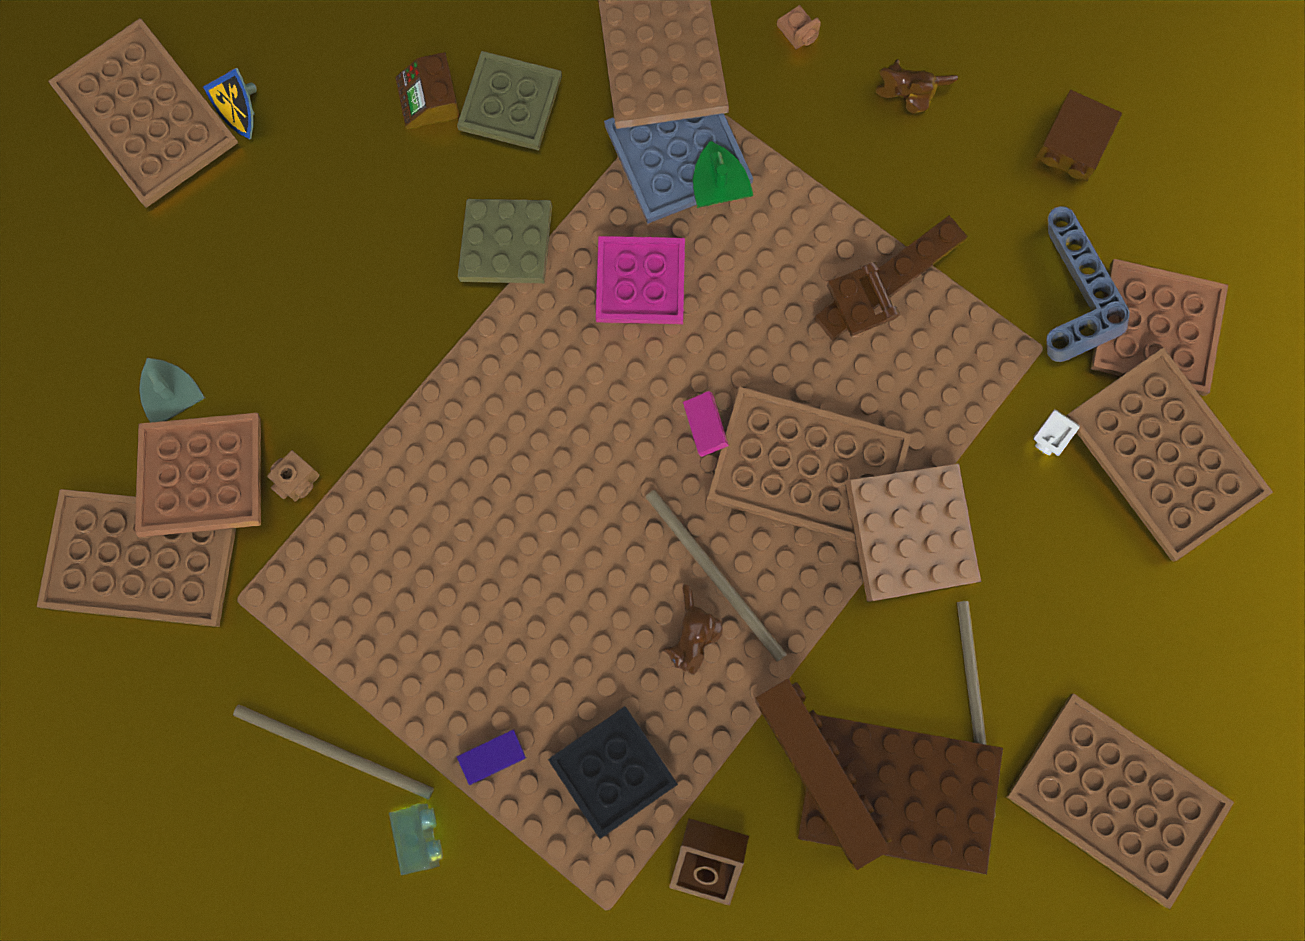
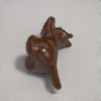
(914, 86)
(697, 631)

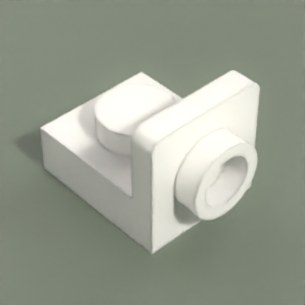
(1055, 433)

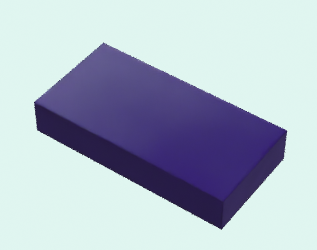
(491, 757)

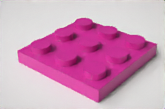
(640, 280)

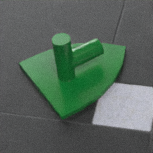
(719, 177)

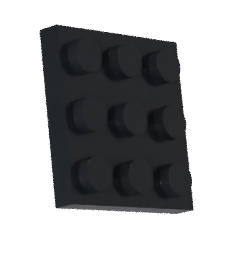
(612, 772)

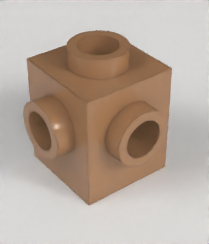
(292, 477)

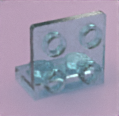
(415, 838)

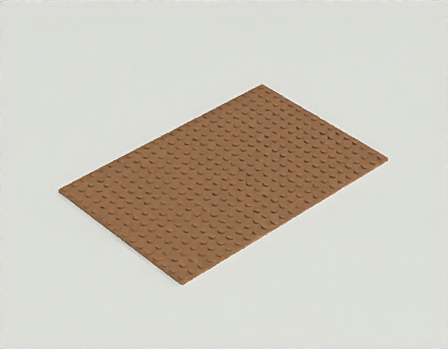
(500, 530)

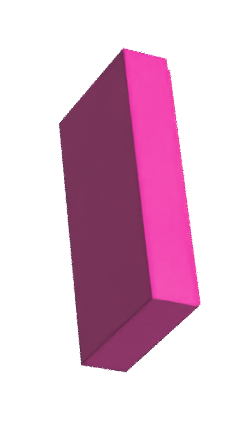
(705, 423)

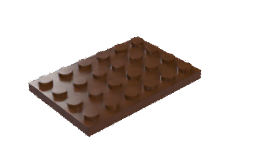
(923, 788)

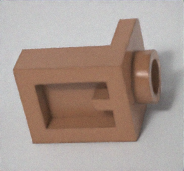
(799, 27)

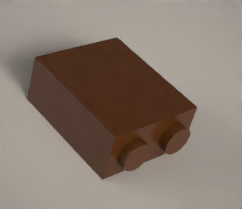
(1079, 135)

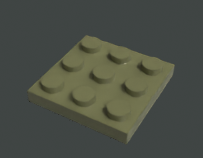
(509, 100)
(505, 241)

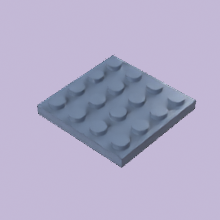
(663, 159)

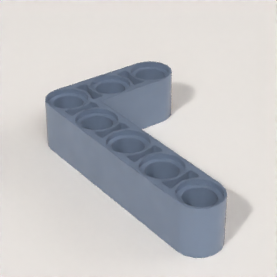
(1088, 285)

